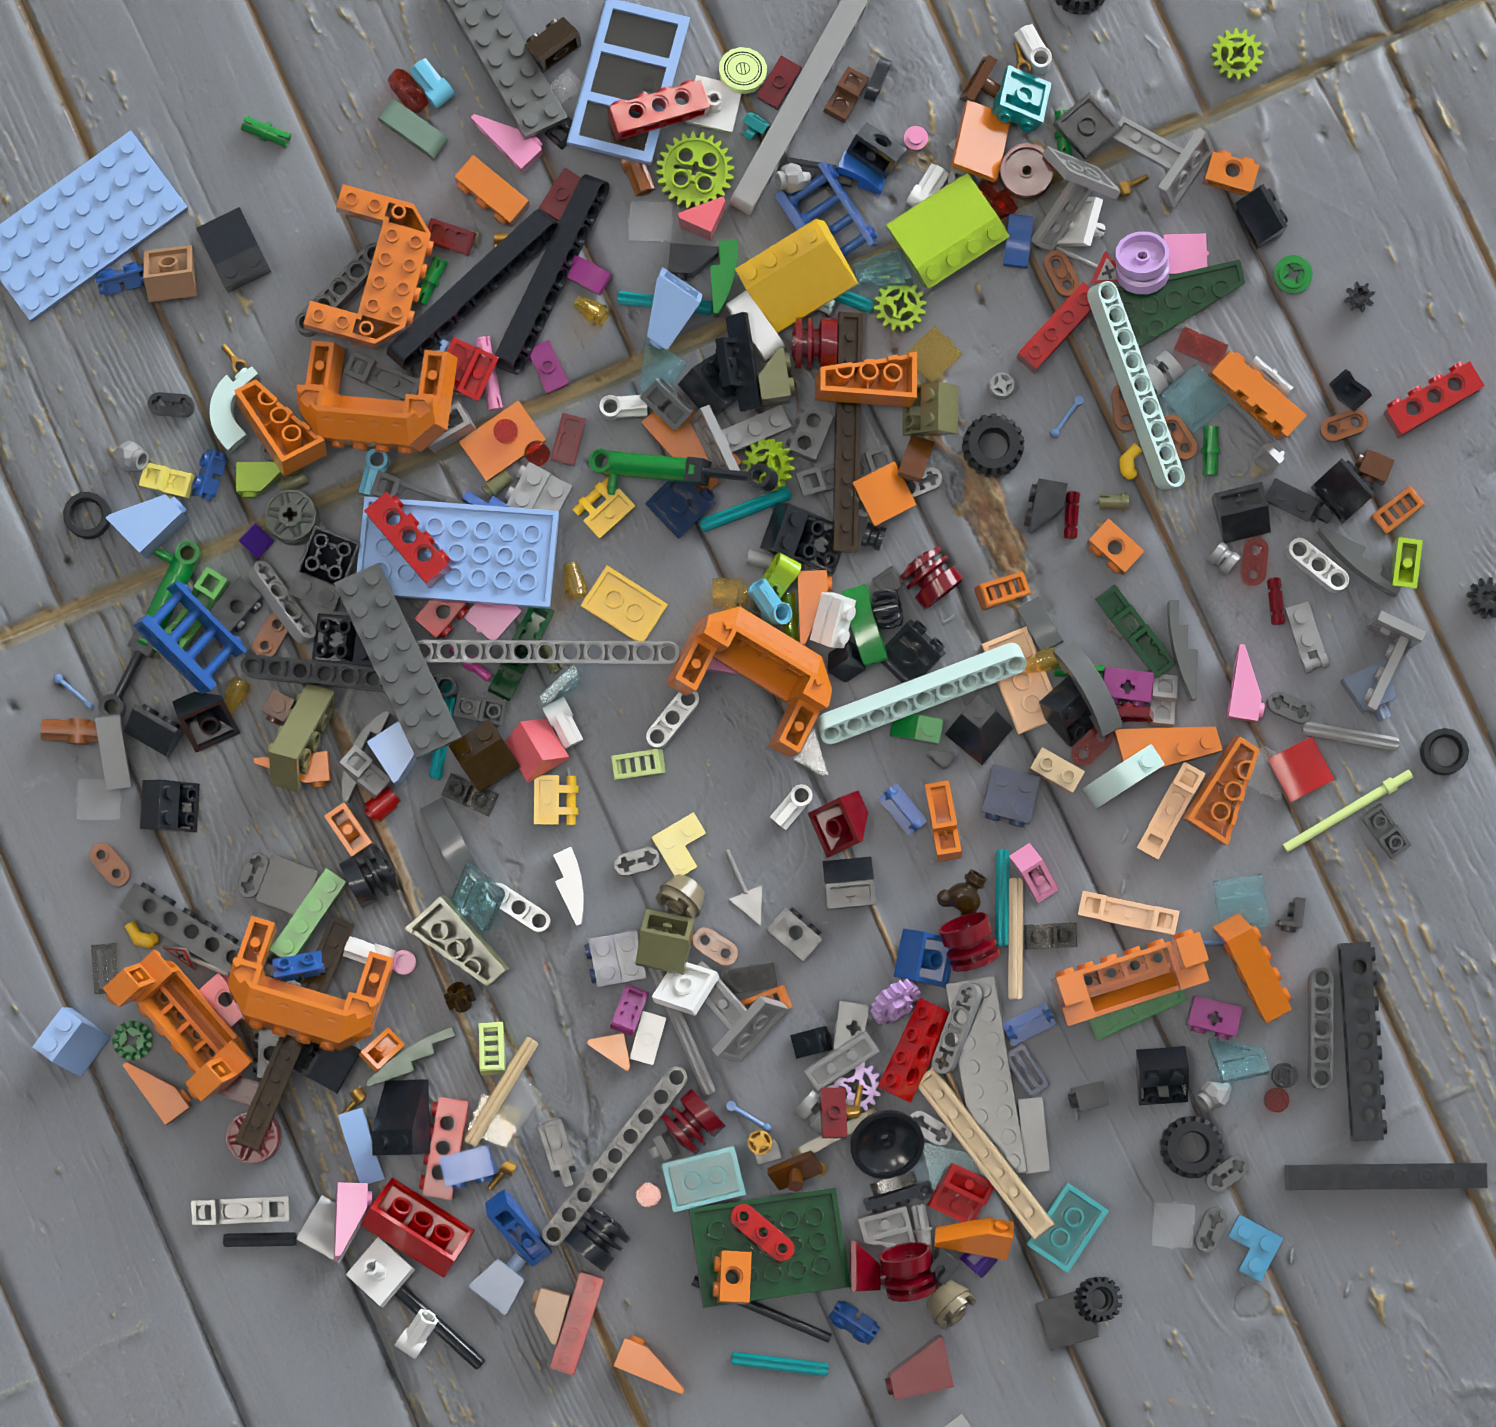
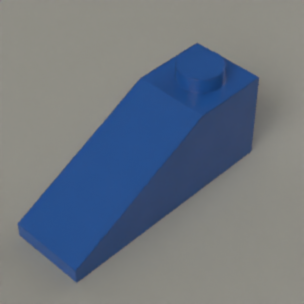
(517, 1227)

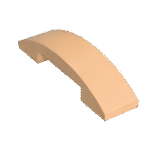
(1170, 810)
(1128, 913)

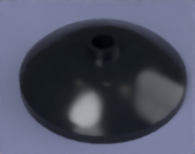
(890, 1155)

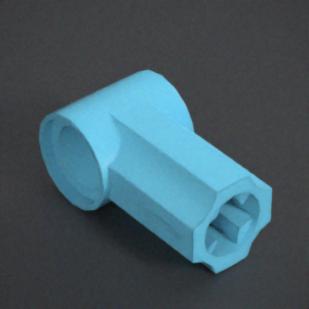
(435, 88)
(371, 471)
(769, 603)

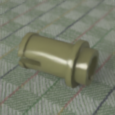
(292, 482)
(497, 484)
(1114, 501)
(546, 652)

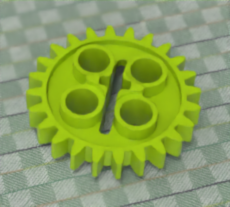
(699, 149)

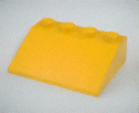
(797, 275)

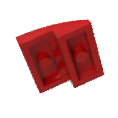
(472, 368)
(1301, 769)
(961, 1193)

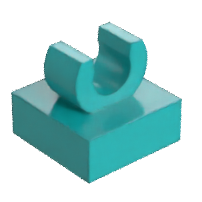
(755, 125)

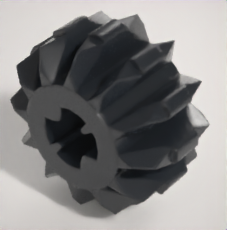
(1483, 588)
(887, 608)

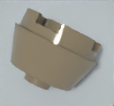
(682, 896)
(949, 1303)

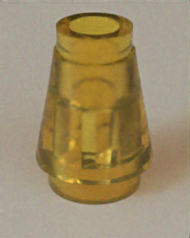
(592, 310)
(574, 582)
(1041, 661)
(235, 693)

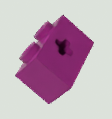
(1140, 682)
(1228, 1015)

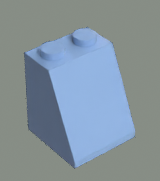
(671, 308)
(149, 522)
(393, 752)
(71, 1041)

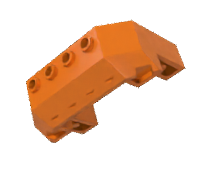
(392, 275)
(373, 421)
(764, 658)
(1180, 968)
(146, 986)
(302, 1011)

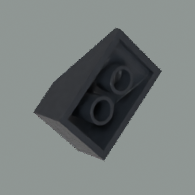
(233, 250)
(402, 1119)

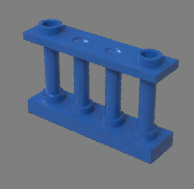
(790, 201)
(168, 645)

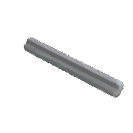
(1350, 736)

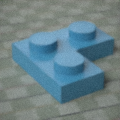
(1261, 1244)

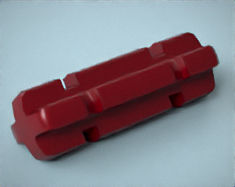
(1071, 515)
(1276, 601)

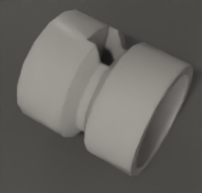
(1170, 366)
(805, 1113)

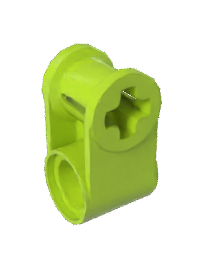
(781, 573)

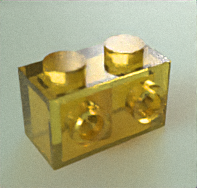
(728, 593)

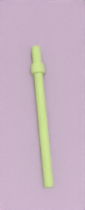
(1388, 786)

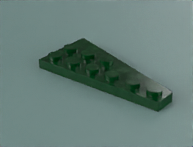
(1179, 299)

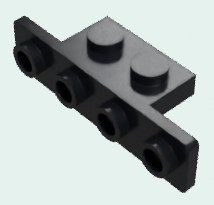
(738, 362)

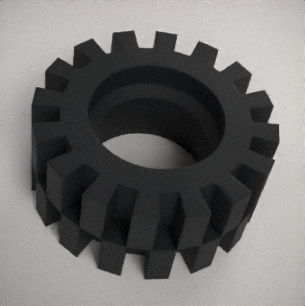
(1111, 1299)

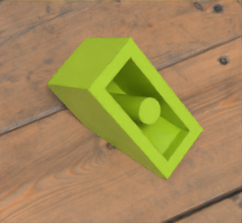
(255, 478)
(1406, 562)

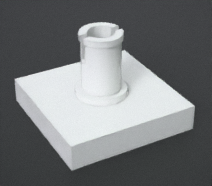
(723, 106)
(1084, 225)
(686, 991)
(380, 1272)

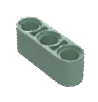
(413, 129)

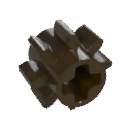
(459, 997)

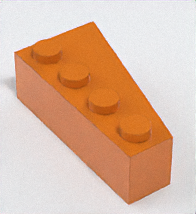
(875, 382)
(1256, 395)
(279, 430)
(1171, 744)
(1220, 797)
(1254, 967)

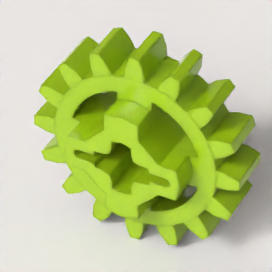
(1244, 61)
(891, 302)
(775, 458)

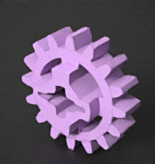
(895, 1002)
(870, 1091)

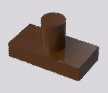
(981, 80)
(794, 1171)

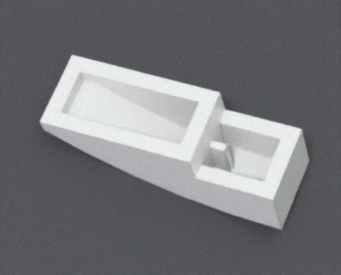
(571, 884)

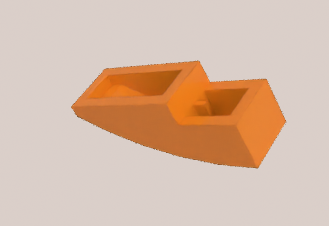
(943, 821)

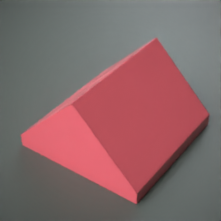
(703, 219)
(536, 748)

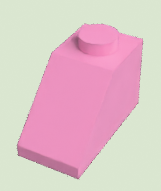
(1034, 872)

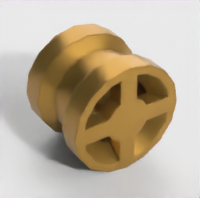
(756, 1141)

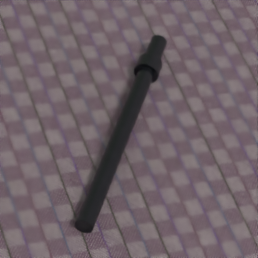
(781, 1317)

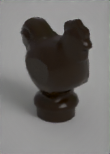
(963, 895)

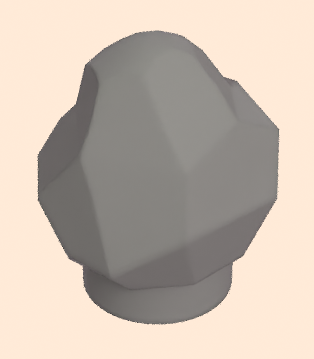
(791, 178)
(131, 456)
(1213, 1095)

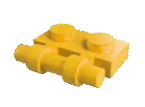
(608, 513)
(547, 800)

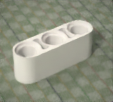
(763, 334)
(1329, 567)
(667, 729)
(529, 913)

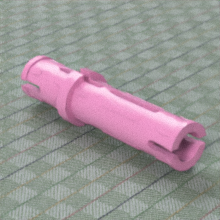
(492, 387)

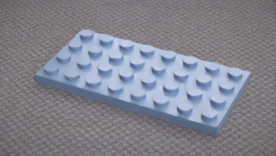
(84, 225)
(493, 553)

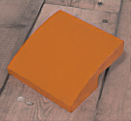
(884, 493)

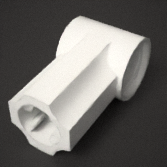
(1033, 47)
(930, 183)
(626, 407)
(561, 718)
(790, 808)
(359, 950)
(415, 1336)

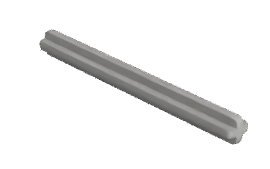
(687, 1041)

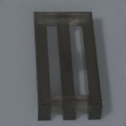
(95, 964)

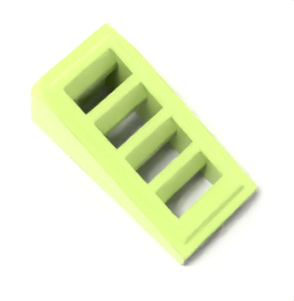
(658, 759)
(483, 1059)

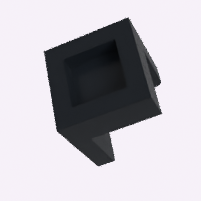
(845, 662)

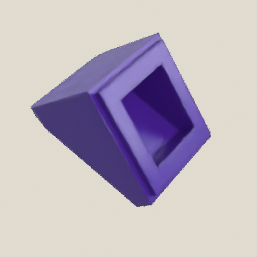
(256, 540)
(978, 1263)

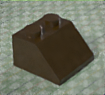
(553, 43)
(484, 756)

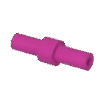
(475, 667)

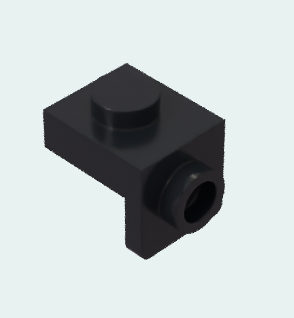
(1349, 390)
(811, 1042)

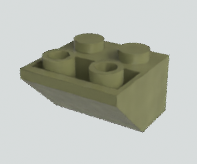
(774, 380)
(932, 411)
(665, 941)

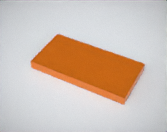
(679, 443)

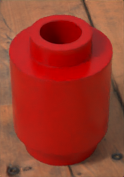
(382, 805)

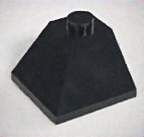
(205, 719)
(979, 730)

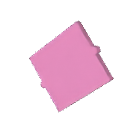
(1186, 252)
(491, 619)

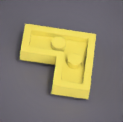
(672, 844)

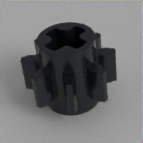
(1363, 290)

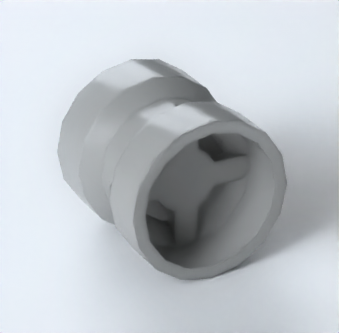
(1218, 556)

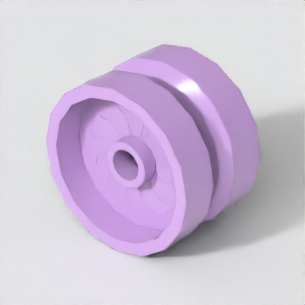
(1142, 262)

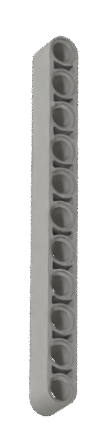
(797, 105)
(558, 648)

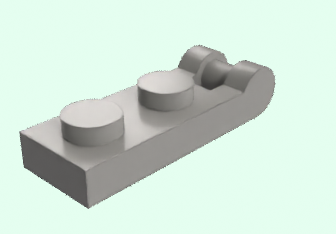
(1306, 636)

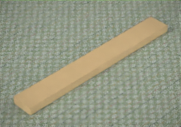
(985, 1154)

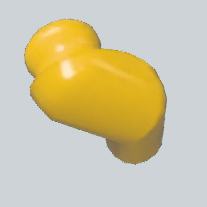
(1126, 462)
(140, 938)

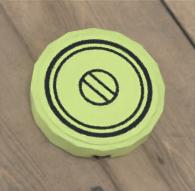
(742, 70)

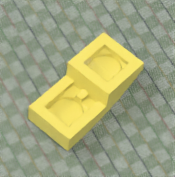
(167, 480)

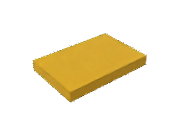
(624, 605)

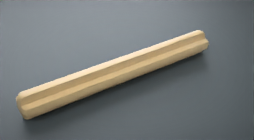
(1015, 945)
(501, 1091)

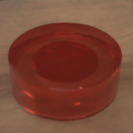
(505, 431)
(537, 453)
(1276, 1099)
(648, 1194)

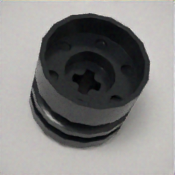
(369, 876)
(597, 1238)

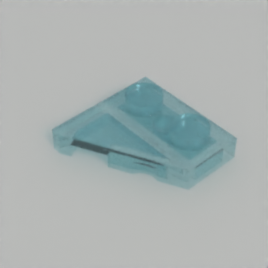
(883, 270)
(661, 363)
(567, 681)
(1237, 1061)
(940, 1158)

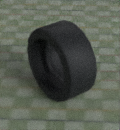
(69, 509)
(1447, 733)

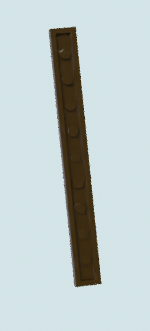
(847, 441)
(287, 1048)

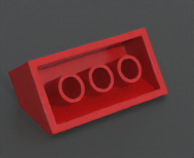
(417, 1227)

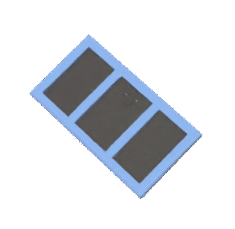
(630, 56)

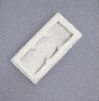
(648, 1038)

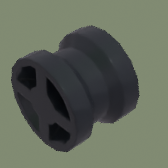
(873, 536)

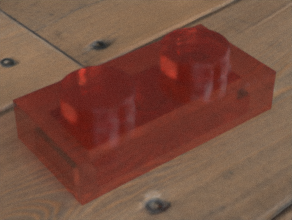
(1200, 346)

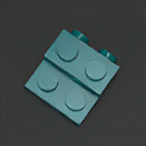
(1021, 99)

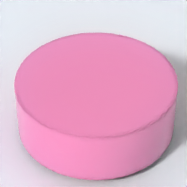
(404, 962)

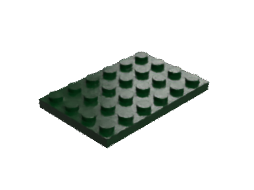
(805, 1218)

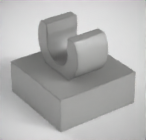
(1268, 457)
(664, 1146)

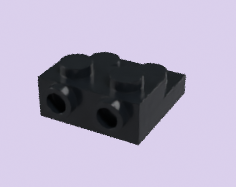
(912, 652)

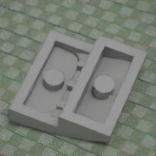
(320, 1228)

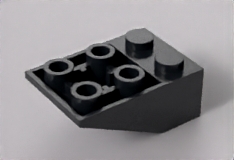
(1343, 490)
(801, 537)
(324, 562)
(338, 641)

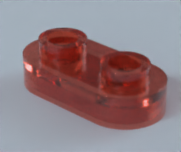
(407, 90)
(1254, 562)
(1091, 746)

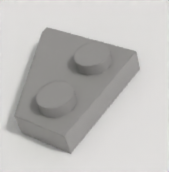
(887, 1227)

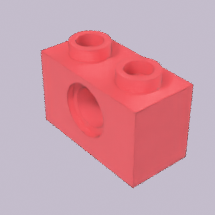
(213, 991)

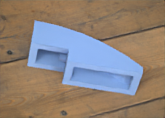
(359, 1144)

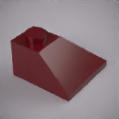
(840, 823)
(864, 1270)

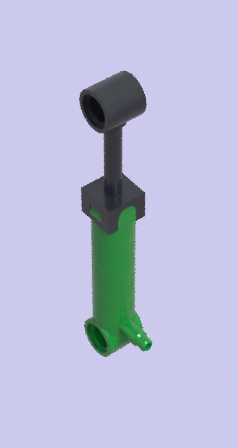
(677, 469)
(178, 570)

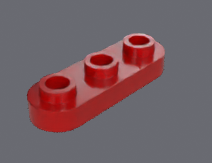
(751, 1227)

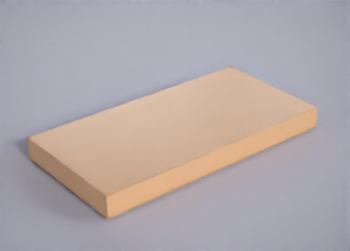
(1022, 690)

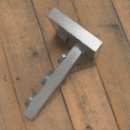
(1182, 164)
(1082, 180)
(722, 443)
(1404, 636)
(744, 1025)

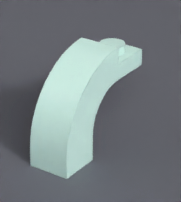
(222, 409)
(1123, 776)

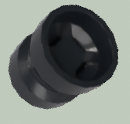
(1284, 1075)

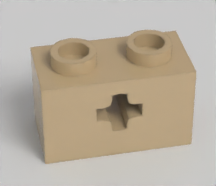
(1056, 770)

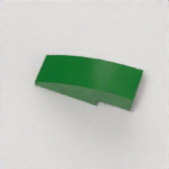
(724, 274)
(865, 628)

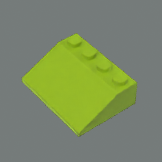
(947, 231)

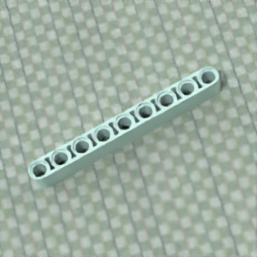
(1135, 373)
(980, 672)

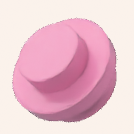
(915, 138)

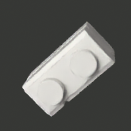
(833, 620)

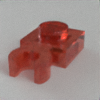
(998, 200)

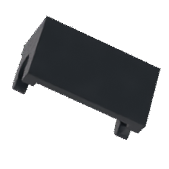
(944, 1264)

